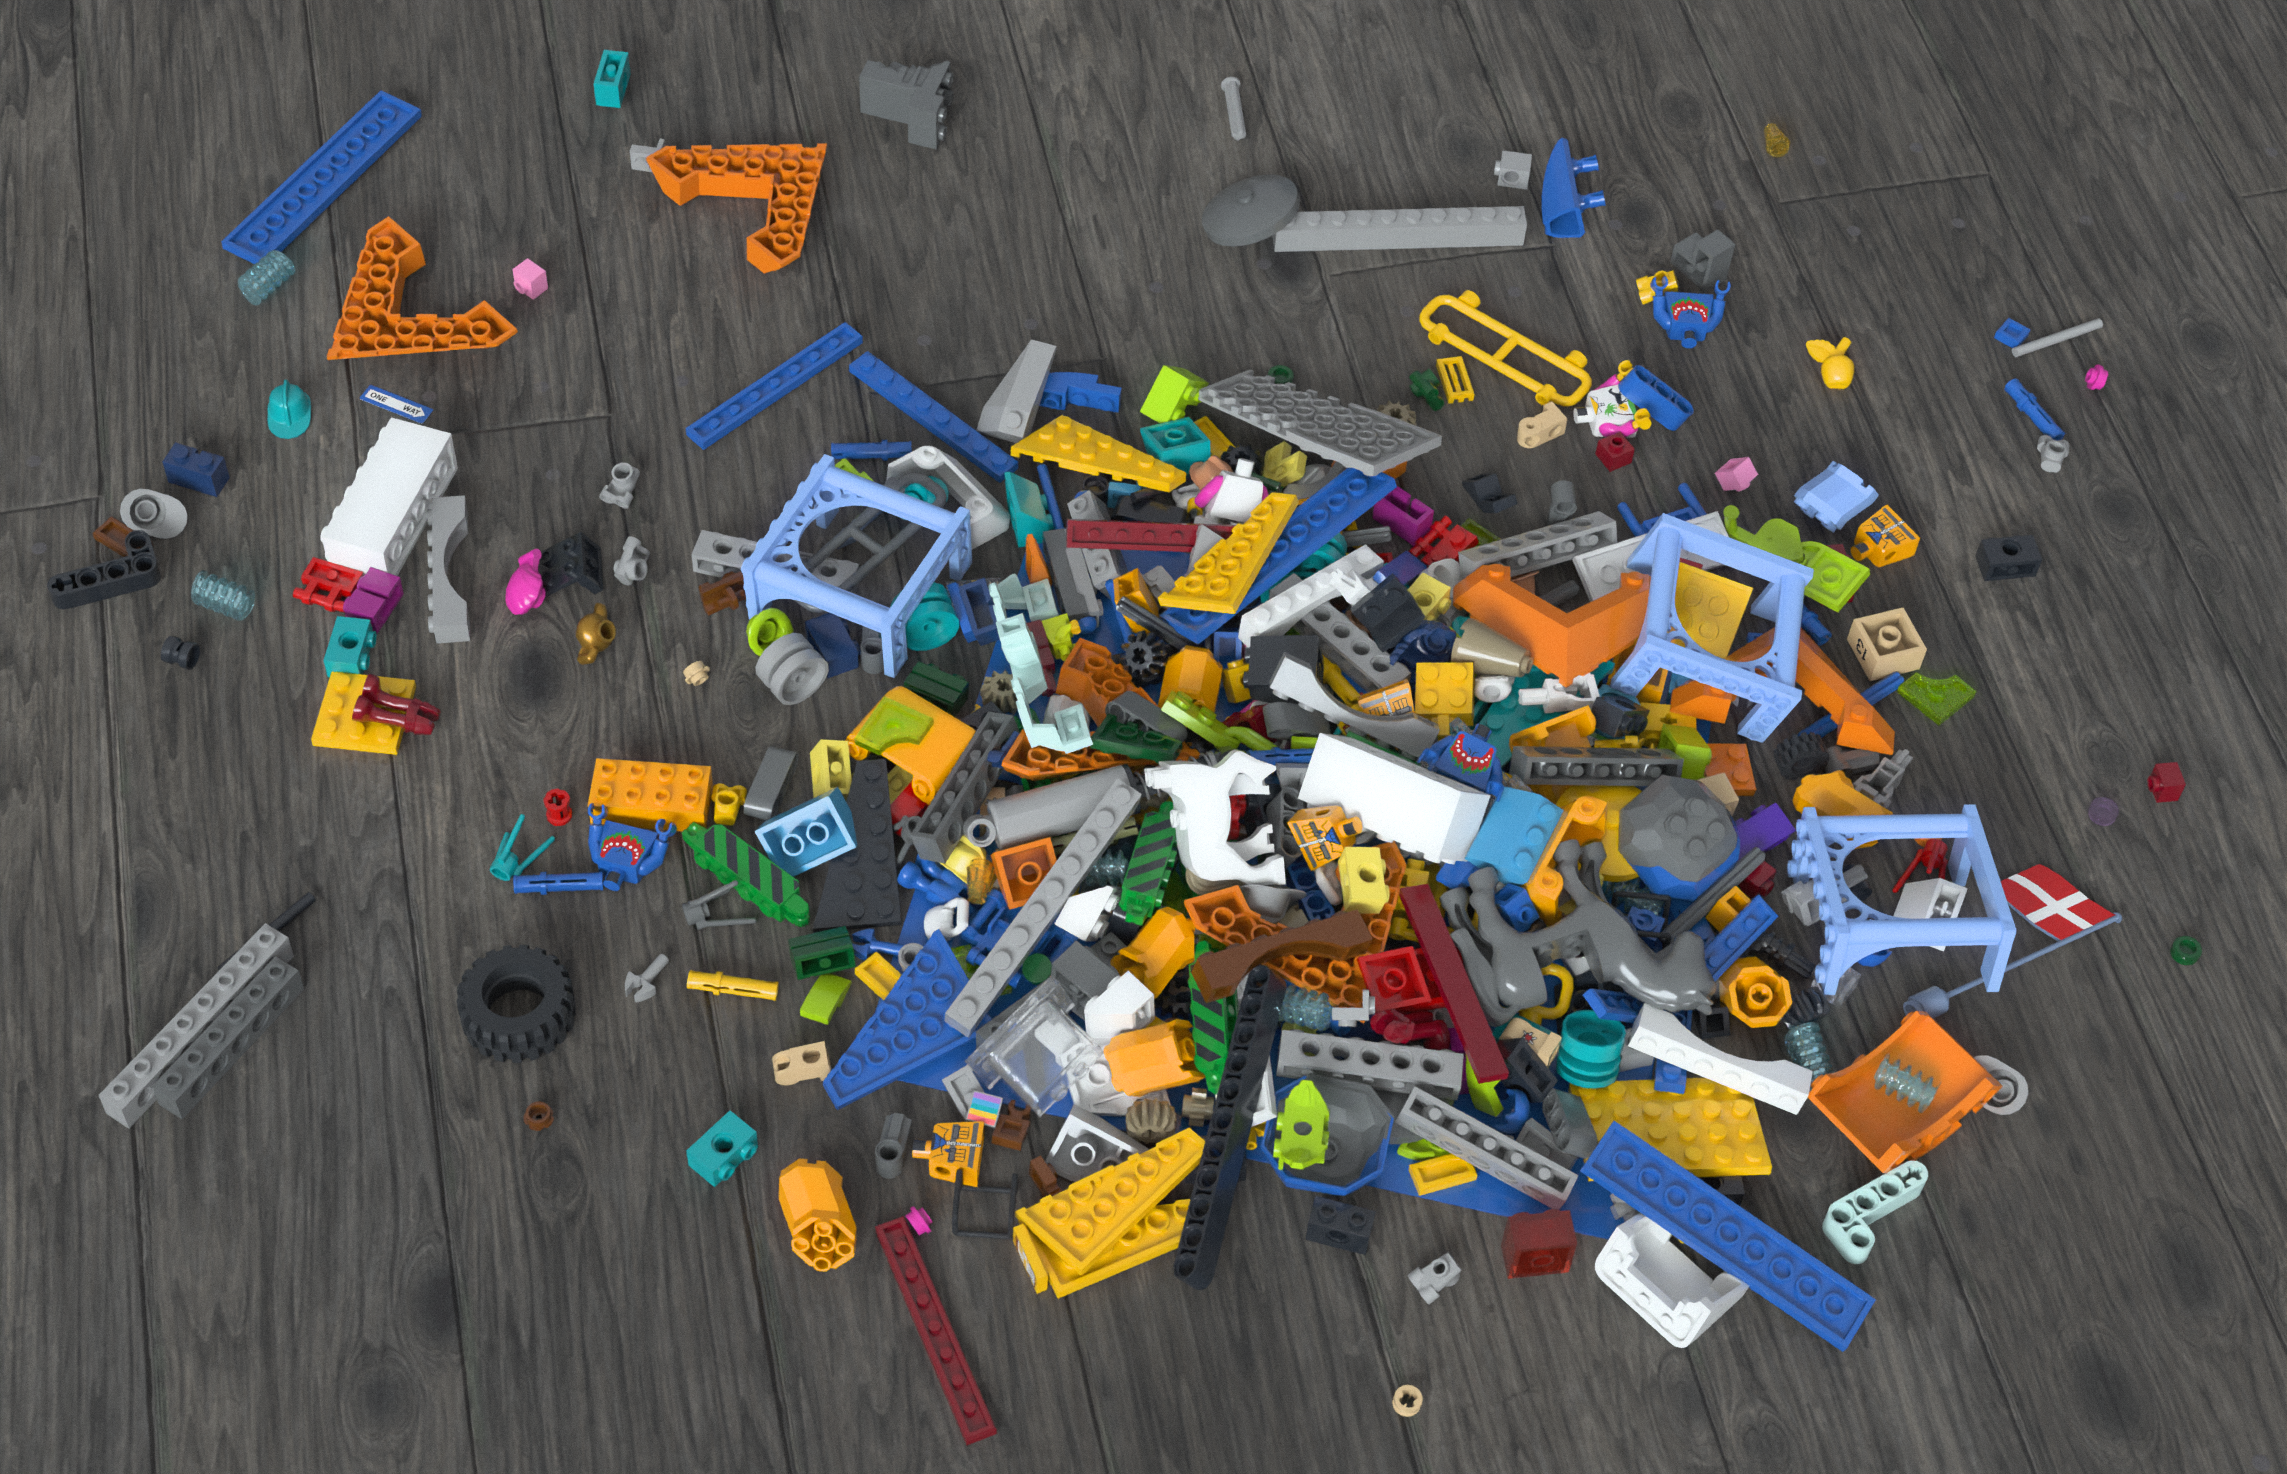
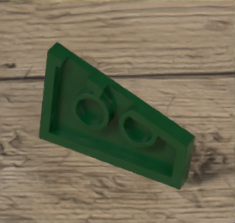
(1136, 744)

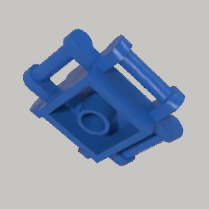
(999, 925)

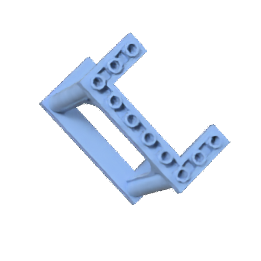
(827, 491)
(1779, 602)
(1856, 938)

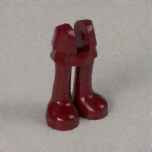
(418, 715)
(1413, 1027)

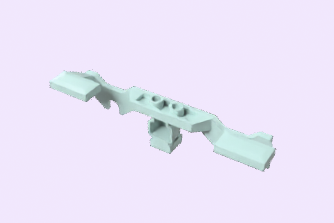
(1026, 667)

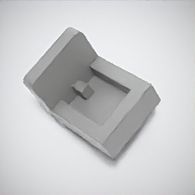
(639, 153)
(1348, 1016)

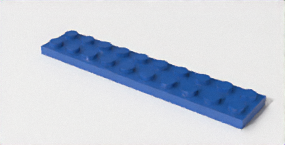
(322, 178)
(1306, 531)
(1728, 1236)

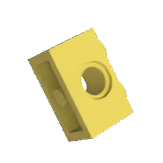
(1431, 596)
(830, 767)
(1361, 864)

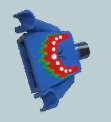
(1687, 314)
(1467, 760)
(625, 850)

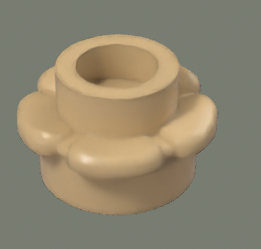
(696, 673)

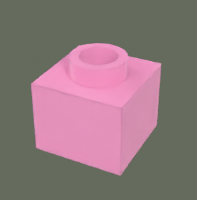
(530, 279)
(1736, 474)

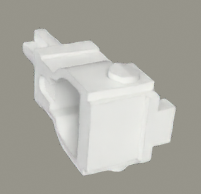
(1352, 585)
(1560, 698)

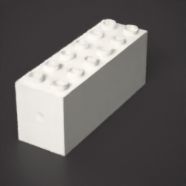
(390, 498)
(1394, 798)

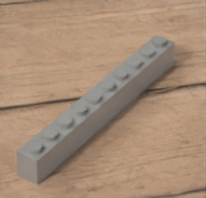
(1403, 229)
(1042, 908)

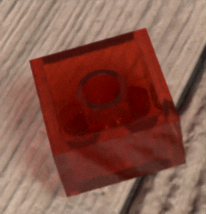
(1538, 1243)

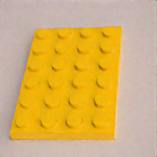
(1703, 1130)

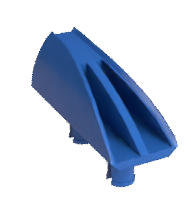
(1560, 199)

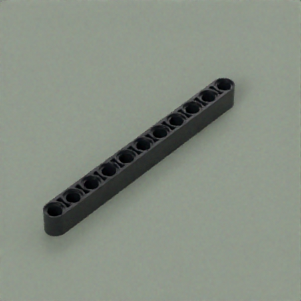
(1229, 1128)

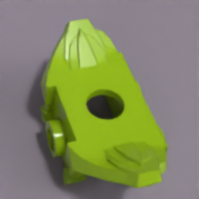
(1304, 1105)

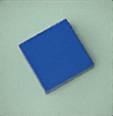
(2012, 333)

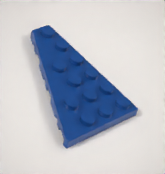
(905, 1028)

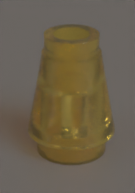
(1776, 141)
(979, 879)

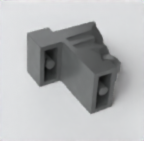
(909, 97)

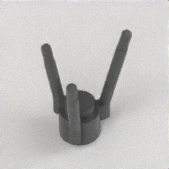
(908, 825)
(697, 910)

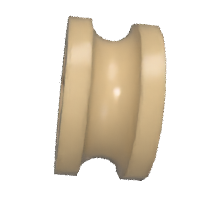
(1411, 1391)

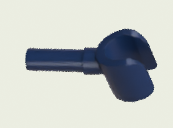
(997, 756)

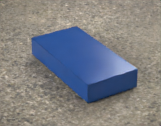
(961, 611)

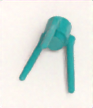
(506, 862)

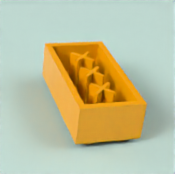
(650, 791)

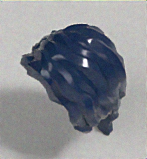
(1426, 644)

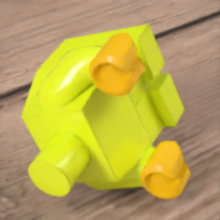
(1059, 634)

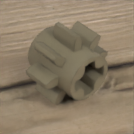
(1197, 1107)

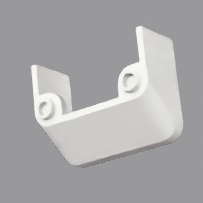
(987, 515)

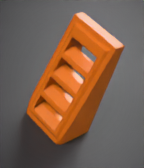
(1035, 563)

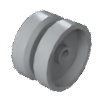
(792, 669)

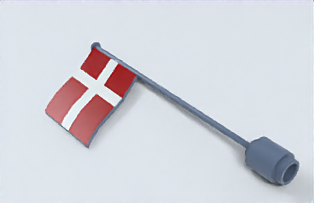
(2047, 904)

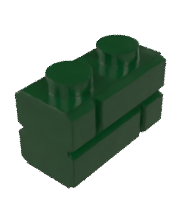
(938, 687)
(821, 953)

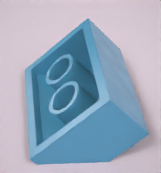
(809, 833)
(1514, 835)

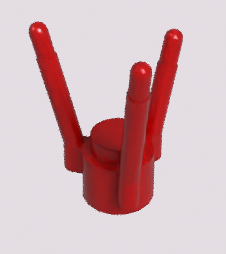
(1931, 856)

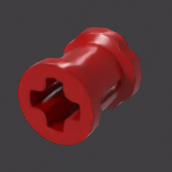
(553, 809)

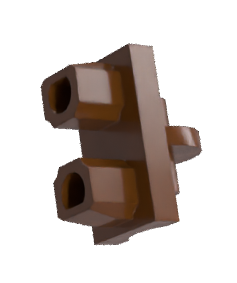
(724, 593)

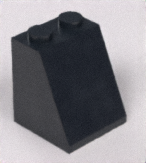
(1265, 655)

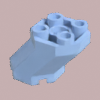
(1834, 496)

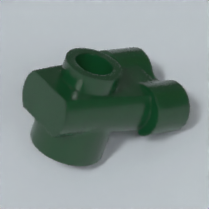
(1426, 385)

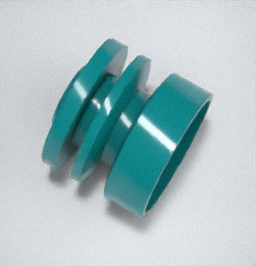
(1590, 1050)

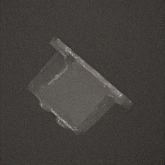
(1037, 1050)

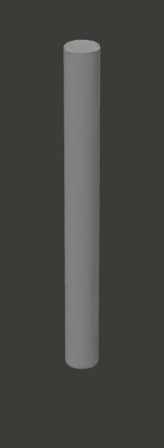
(2057, 337)

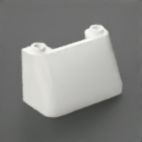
(1664, 1282)

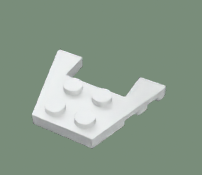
(1098, 1094)

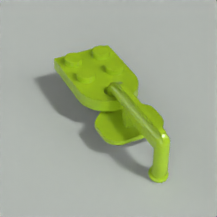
(1834, 574)
(1205, 724)

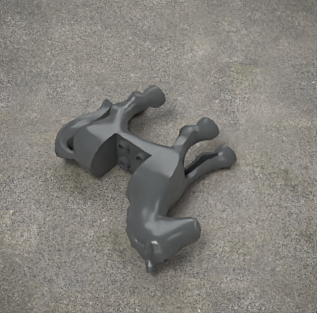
(1508, 962)

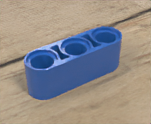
(1656, 396)

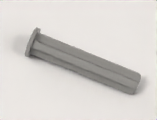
(1231, 87)

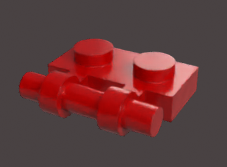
(1451, 542)
(328, 577)

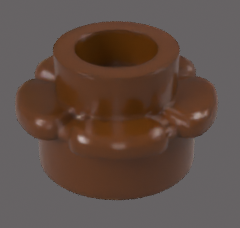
(538, 1109)

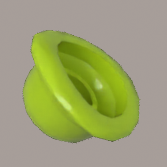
(766, 628)

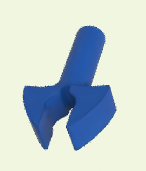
(872, 945)

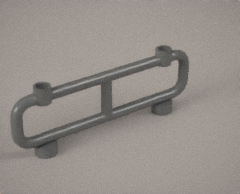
(853, 530)

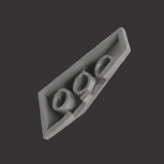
(1016, 400)
(1089, 1145)

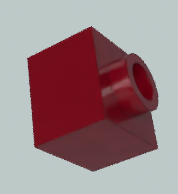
(1615, 451)
(2166, 782)
(1759, 881)

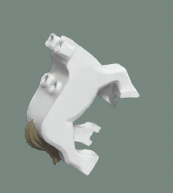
(1204, 818)

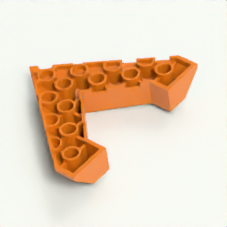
(778, 173)
(374, 299)
(1557, 640)
(1094, 681)
(1823, 683)
(1230, 921)

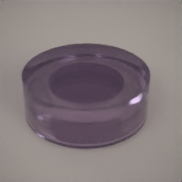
(2103, 811)

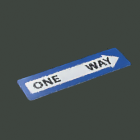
(396, 404)

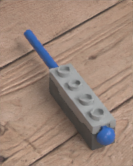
(1102, 563)
(1068, 567)

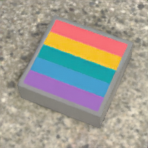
(984, 1108)

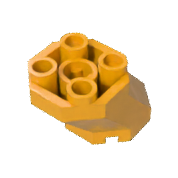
(1195, 674)
(1835, 796)
(1158, 950)
(1755, 992)
(1153, 1058)
(817, 1214)

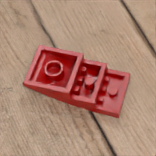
(1401, 980)

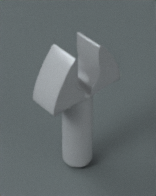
(645, 979)

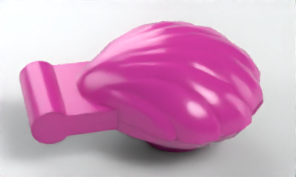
(525, 585)

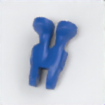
(940, 891)

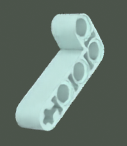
(1878, 1203)

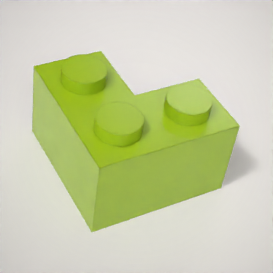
(1172, 393)
(1688, 745)

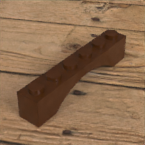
(1335, 938)

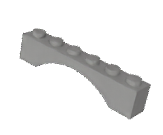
(449, 528)
(1406, 731)

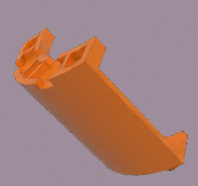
(1888, 1128)

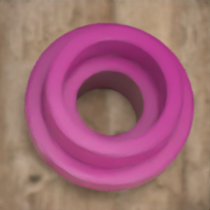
(2096, 377)
(919, 1220)

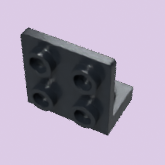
(570, 562)
(1388, 612)

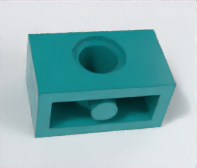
(612, 78)
(350, 646)
(727, 1133)

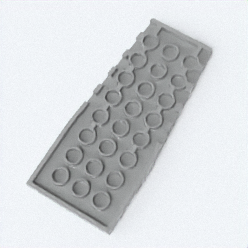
(1348, 435)

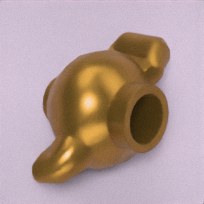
(594, 634)

